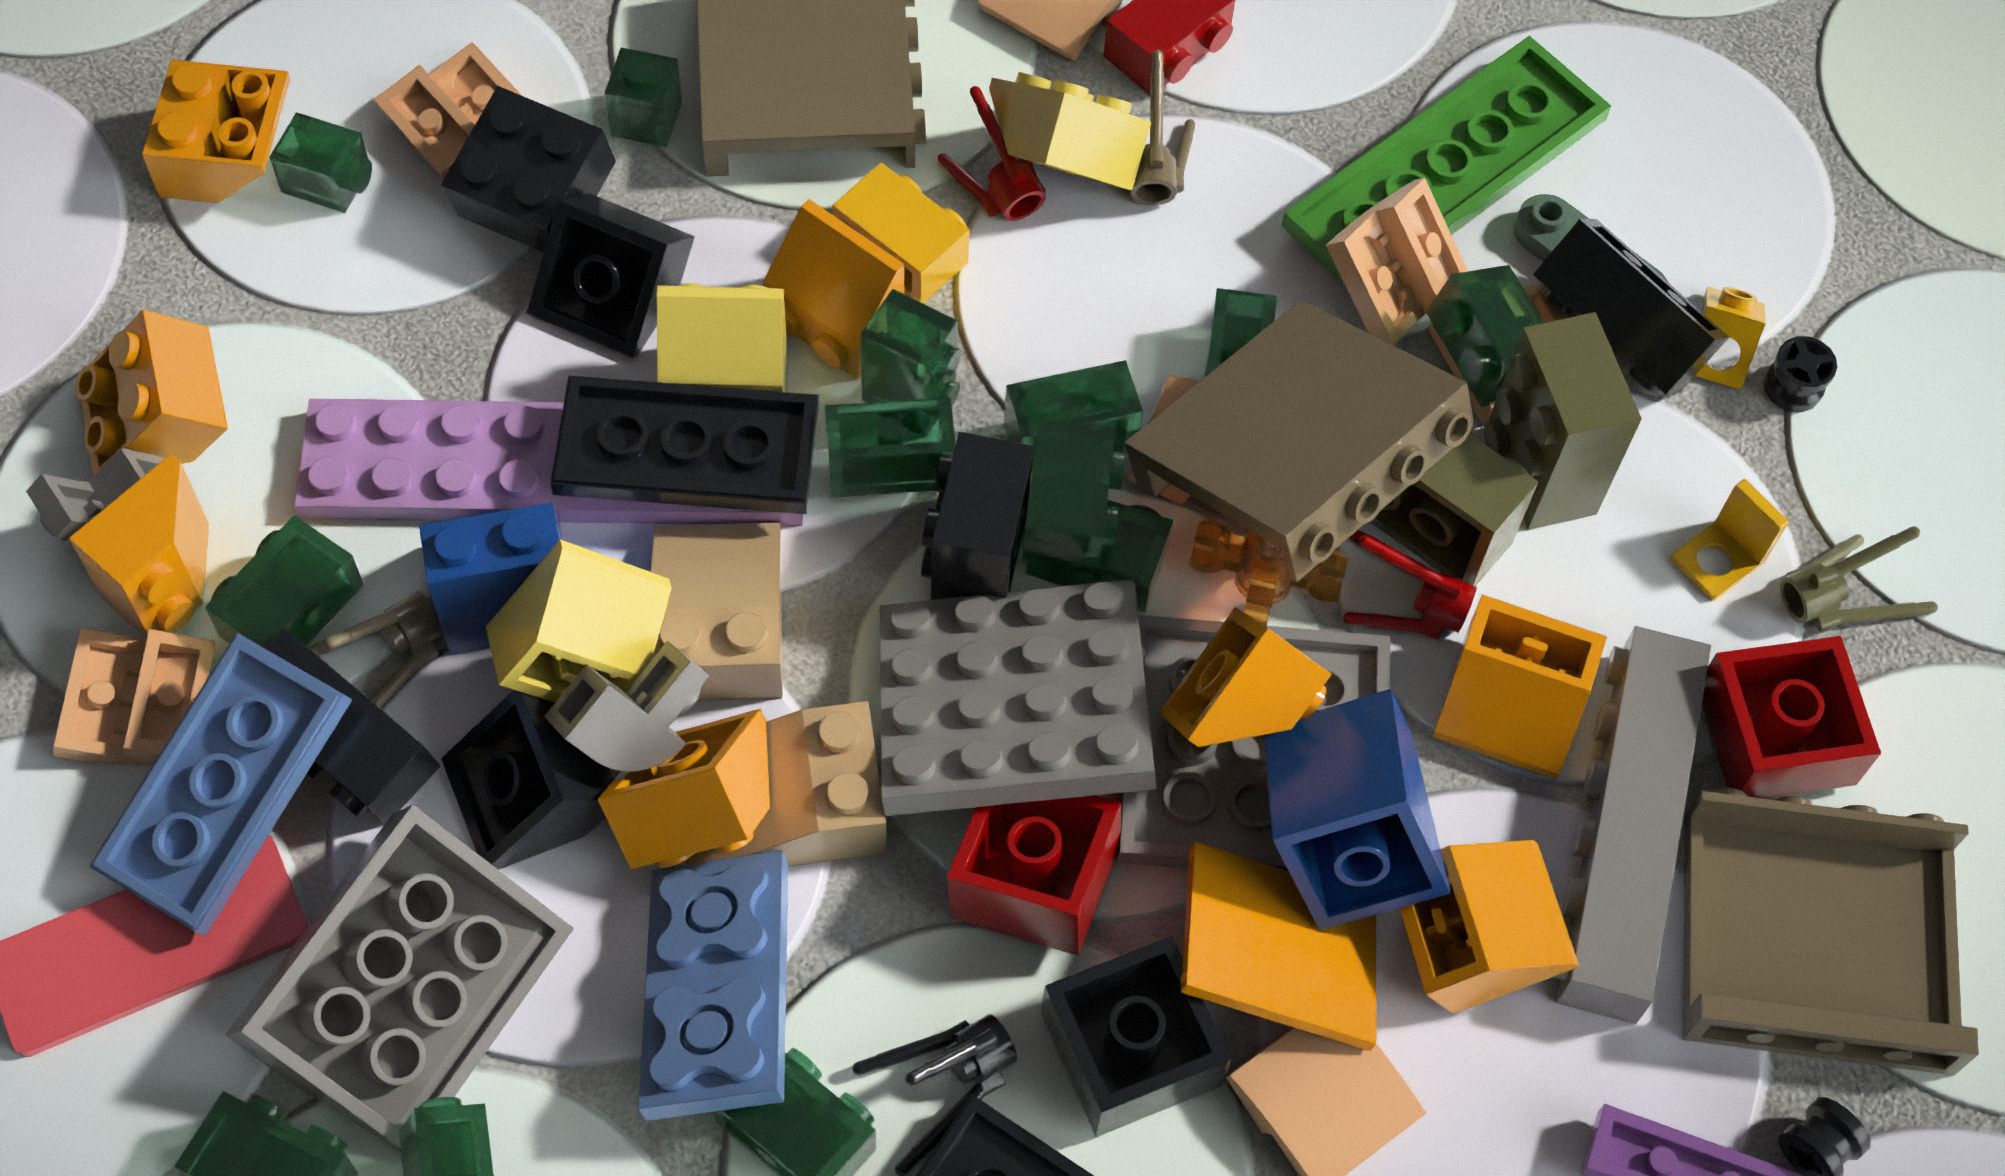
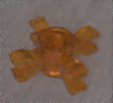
(1262, 568)

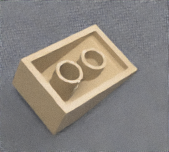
(724, 604)
(819, 789)

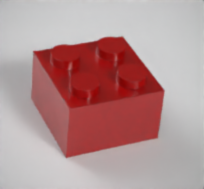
(1788, 718)
(1036, 868)

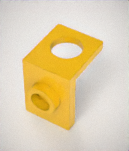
(1743, 321)
(1743, 530)

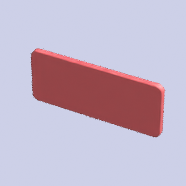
(131, 955)

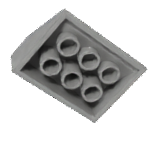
(401, 977)

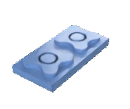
(220, 784)
(715, 987)

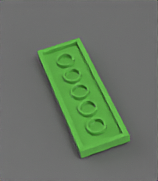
(1465, 145)

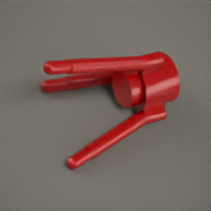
(1013, 182)
(1440, 597)

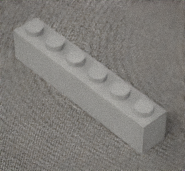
(1633, 823)

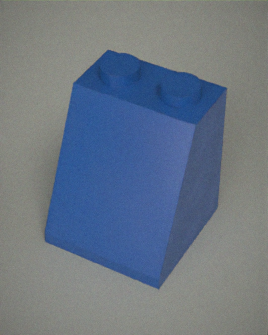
(480, 564)
(1353, 811)

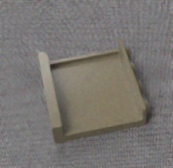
(807, 77)
(1305, 433)
(1823, 932)

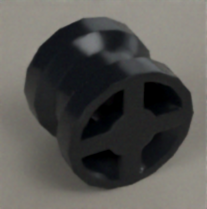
(1809, 362)
(1824, 1139)

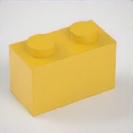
(909, 227)

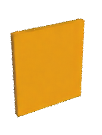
(1264, 955)

